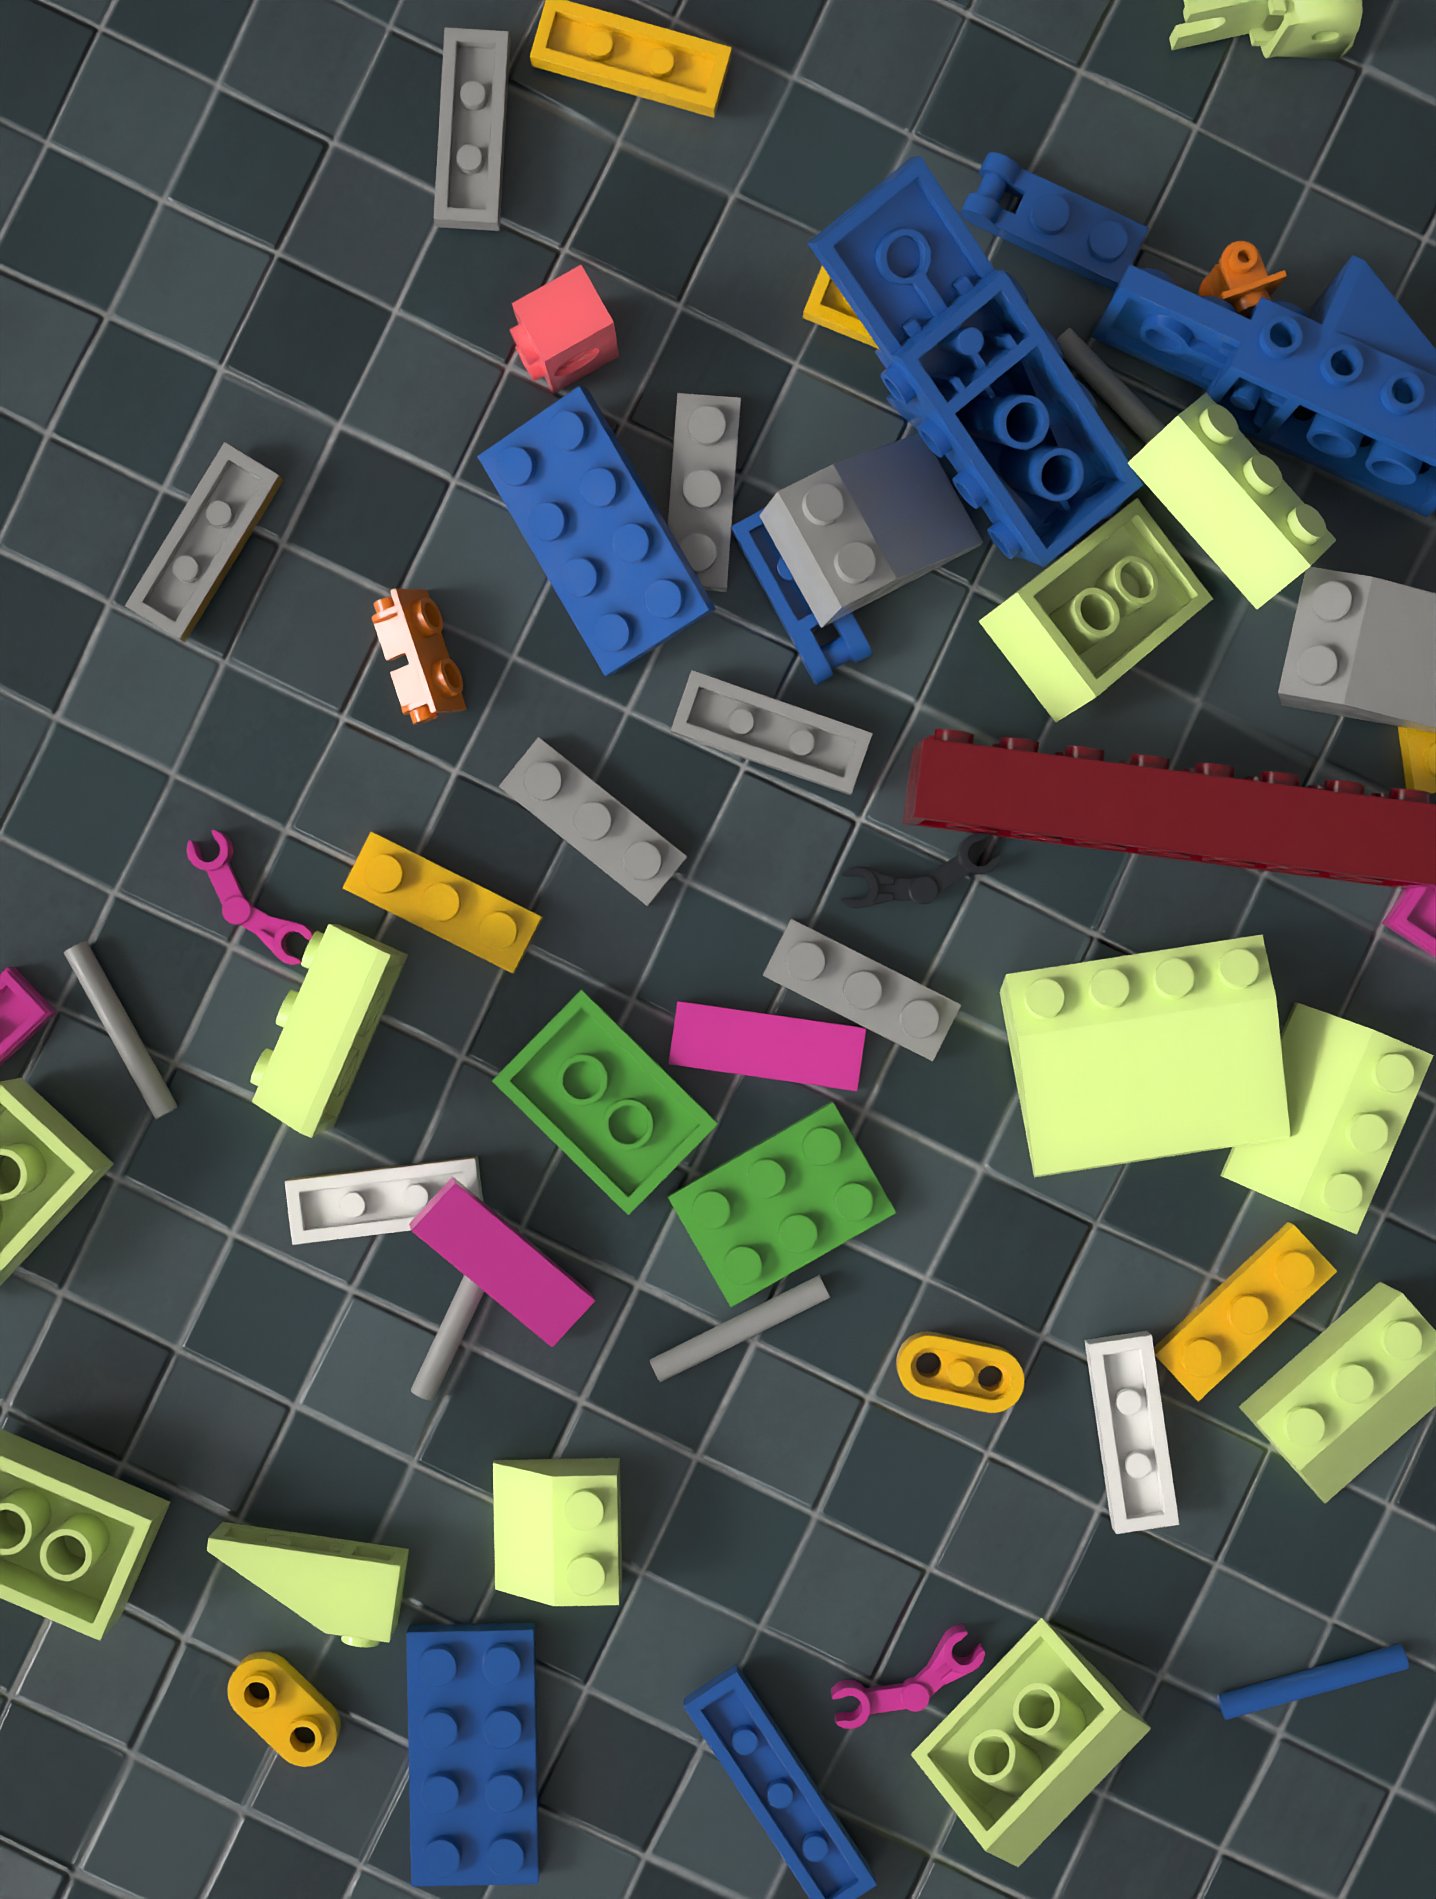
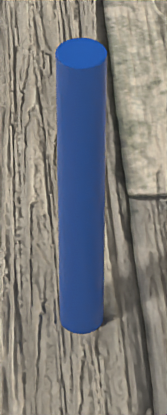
(1313, 1681)

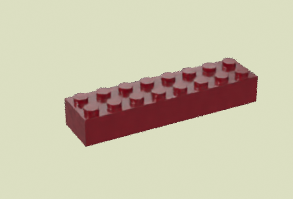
(1170, 813)

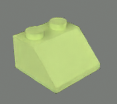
(558, 1530)

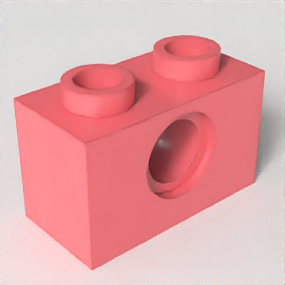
(564, 330)

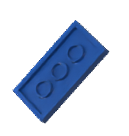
(596, 531)
(473, 1754)

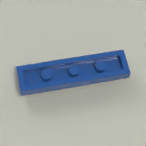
(778, 1788)

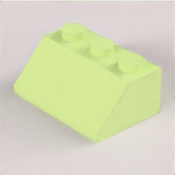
(1232, 500)
(326, 1028)
(1345, 1113)
(1350, 1391)
(1029, 1743)

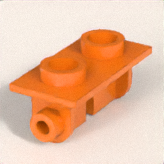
(1241, 278)
(412, 626)

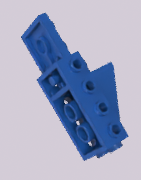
(1349, 363)
(975, 368)

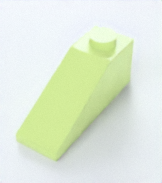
(328, 1581)

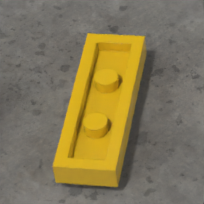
(631, 56)
(442, 902)
(1243, 1311)

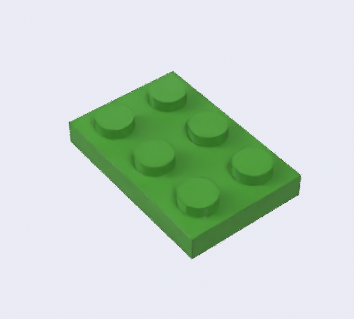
(605, 1102)
(781, 1204)

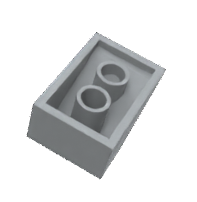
(868, 526)
(1362, 650)

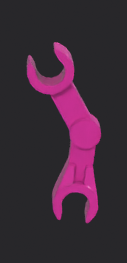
(239, 909)
(915, 1691)

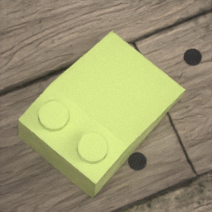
(1096, 611)

